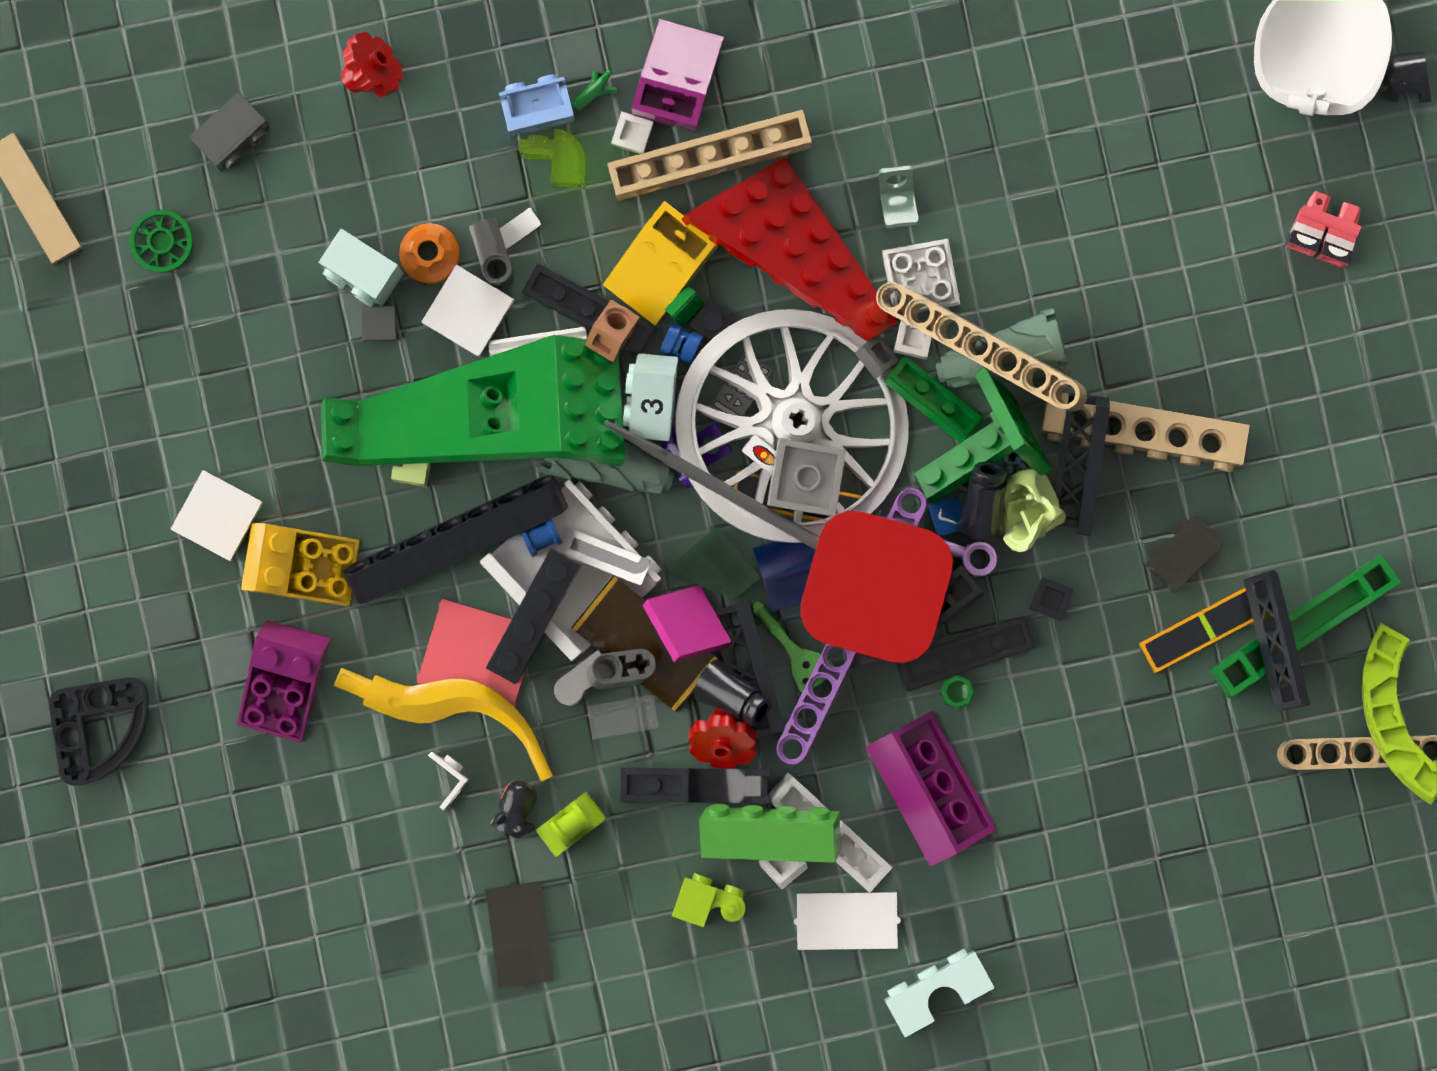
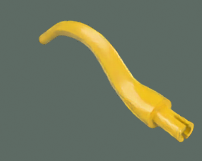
(440, 700)

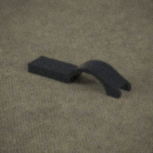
(695, 785)

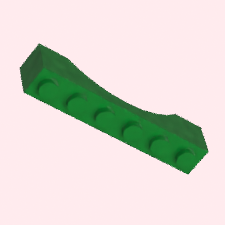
(1310, 622)

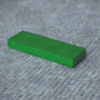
(933, 399)

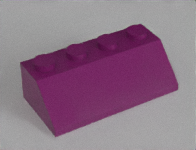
(931, 788)

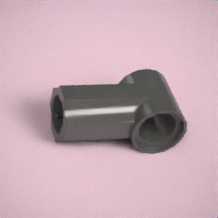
(491, 250)

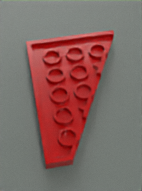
(784, 232)

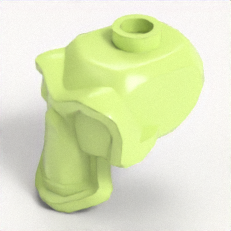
(1029, 509)

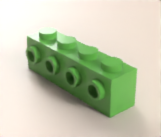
(770, 833)

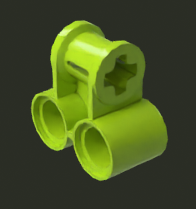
(571, 824)

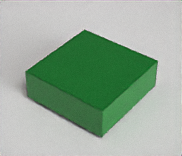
(684, 306)

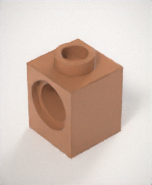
(612, 330)

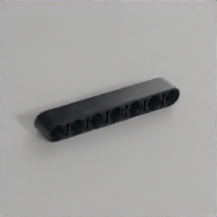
(455, 539)

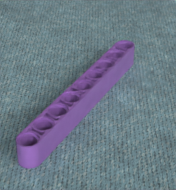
(835, 675)

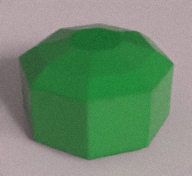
(957, 692)

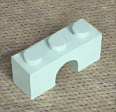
(910, 1002)

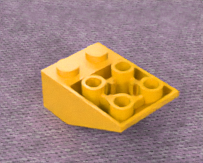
(659, 263)
(298, 564)

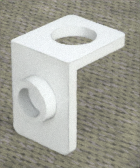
(454, 768)

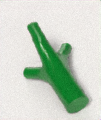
(595, 89)

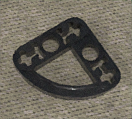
(83, 707)

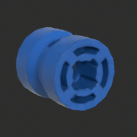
(674, 341)

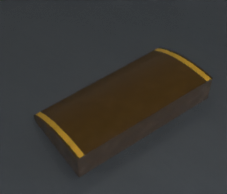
(620, 623)

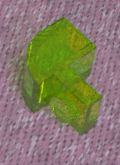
(567, 158)

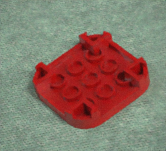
(876, 587)

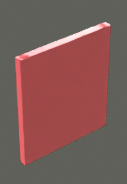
(463, 646)

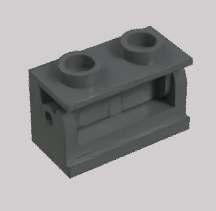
(230, 132)

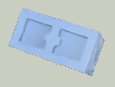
(536, 105)

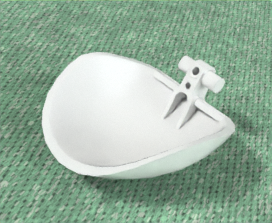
(1323, 53)

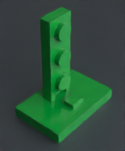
(1005, 435)

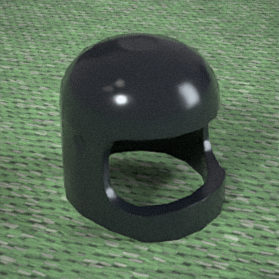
(1403, 74)

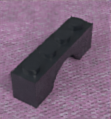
(533, 616)

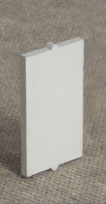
(847, 921)

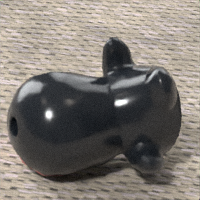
(515, 806)

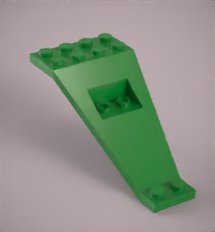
(544, 405)

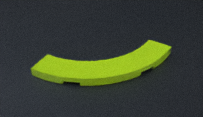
(1385, 716)

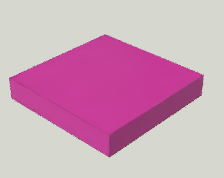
(686, 623)

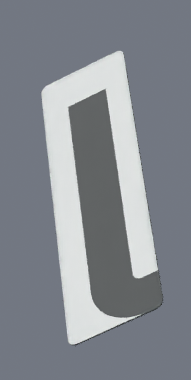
(603, 556)

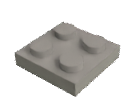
(806, 477)

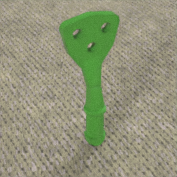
(797, 655)

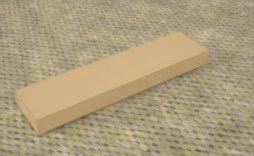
(35, 201)

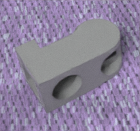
(571, 687)

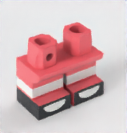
(1339, 231)

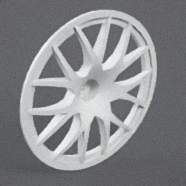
(774, 412)

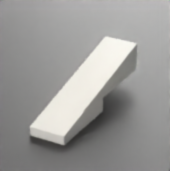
(855, 854)

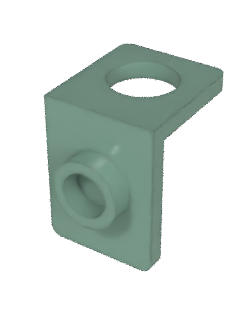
(898, 199)

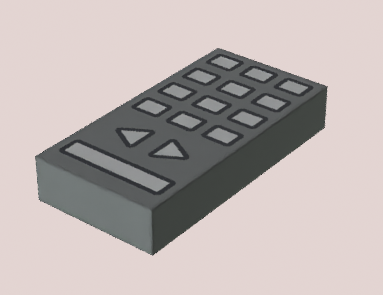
(730, 398)

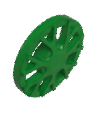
(161, 241)

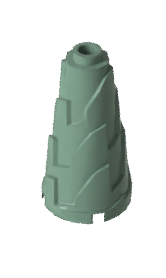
(1033, 336)
(637, 472)

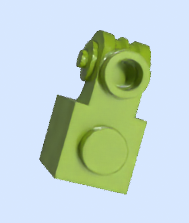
(699, 898)

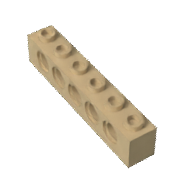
(709, 155)
(1230, 435)

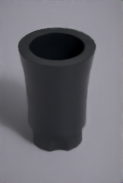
(984, 504)
(731, 694)

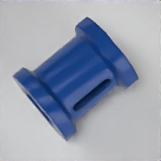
(541, 537)

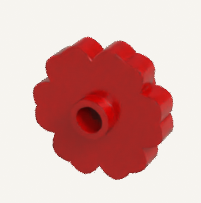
(370, 66)
(722, 741)

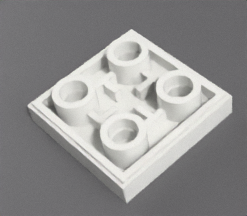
(926, 270)
(467, 311)
(216, 515)

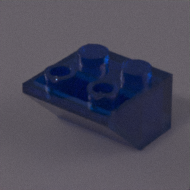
(784, 572)

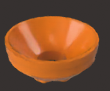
(434, 270)

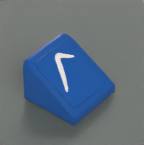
(945, 515)

